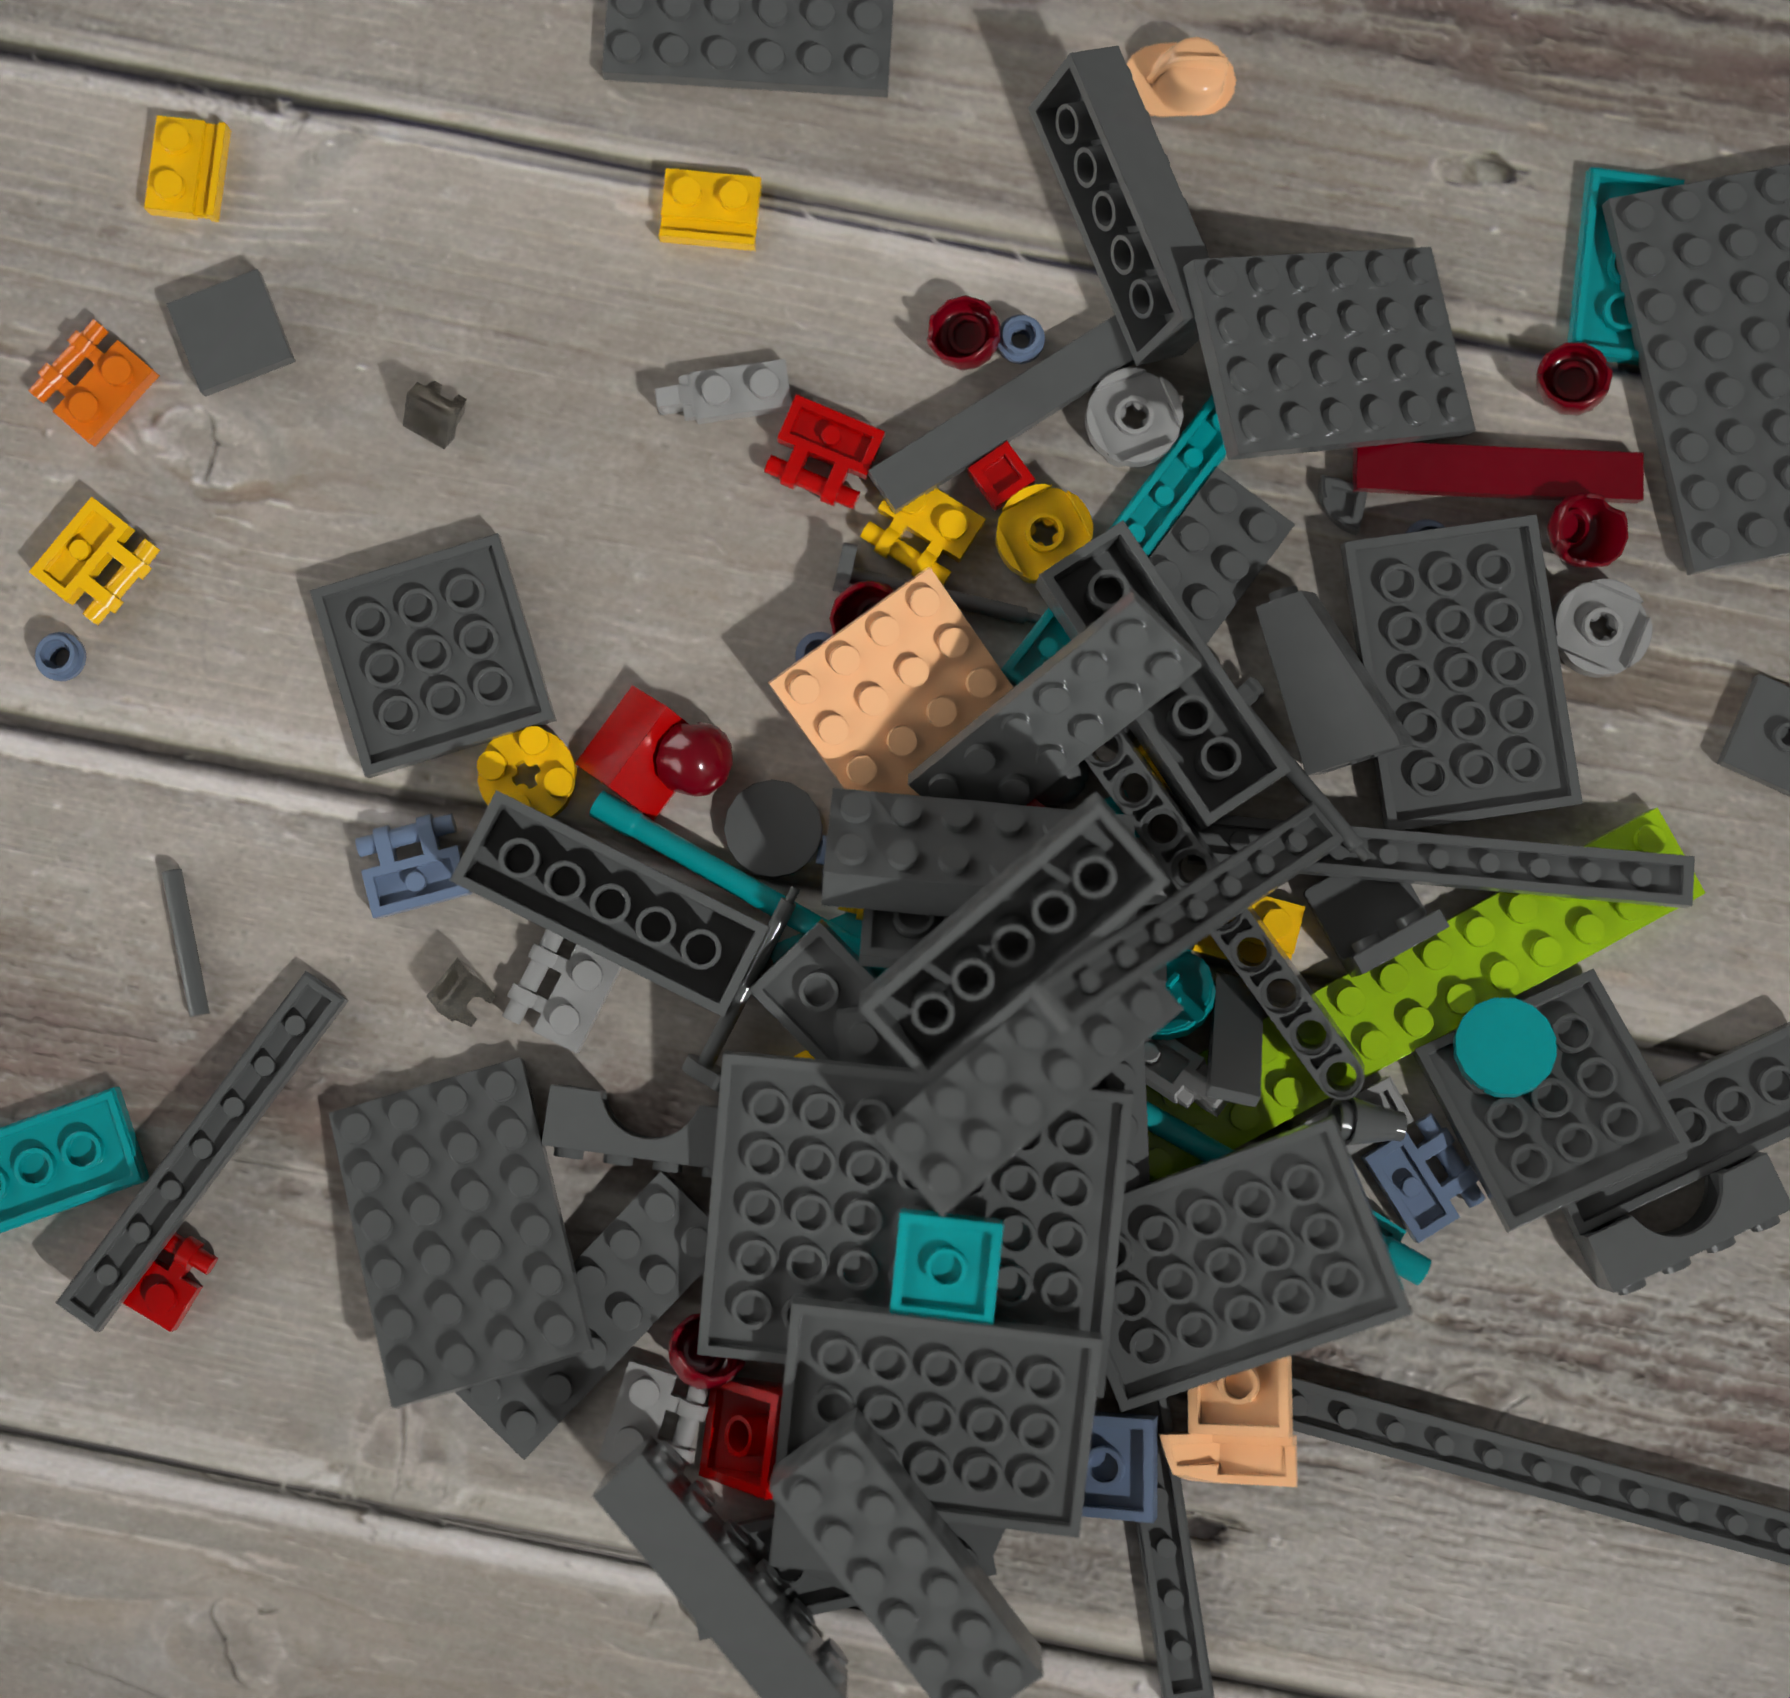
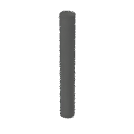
(185, 942)

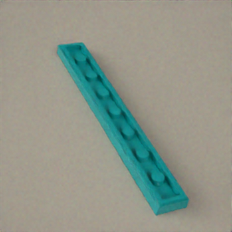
(1147, 516)

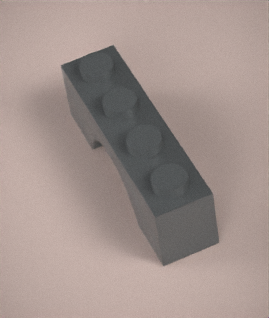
(584, 1121)
(1733, 1201)

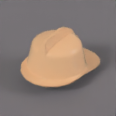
(1183, 78)

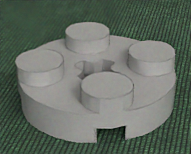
(1144, 392)
(1624, 617)

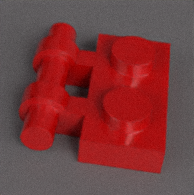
(830, 438)
(165, 1290)

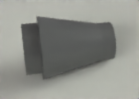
(1367, 1122)

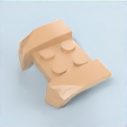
(1239, 1430)

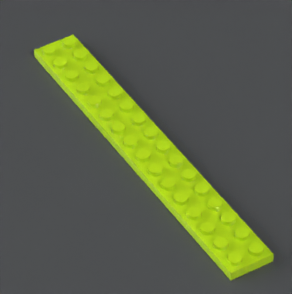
(1426, 991)

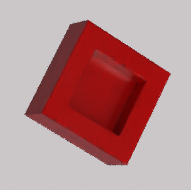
(1000, 475)

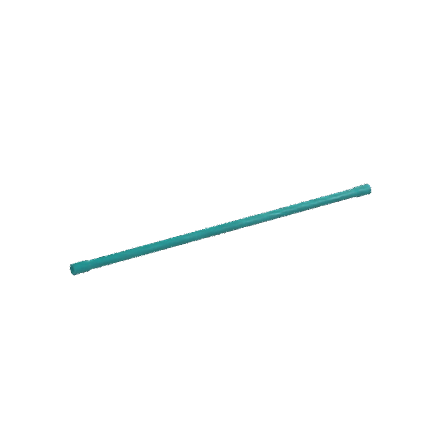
(632, 823)

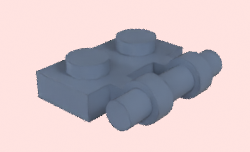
(415, 880)
(1412, 1187)

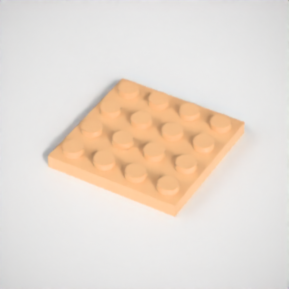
(892, 687)

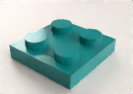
(946, 1266)

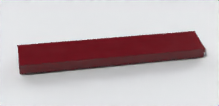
(1498, 472)

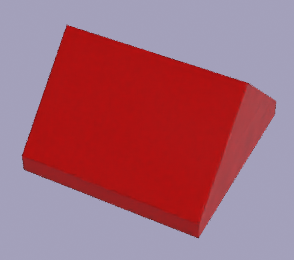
(627, 751)
(742, 1435)

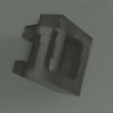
(432, 414)
(456, 990)

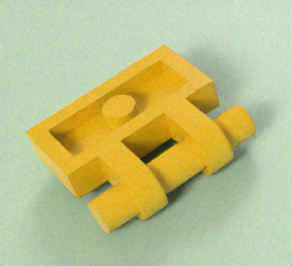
(936, 520)
(82, 554)

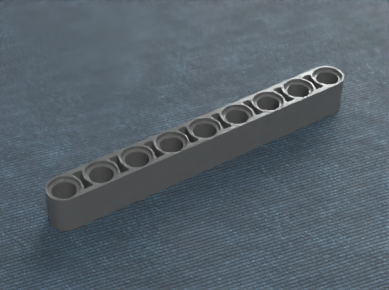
(1259, 975)

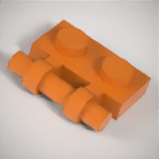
(103, 392)

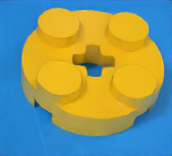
(1052, 508)
(534, 746)

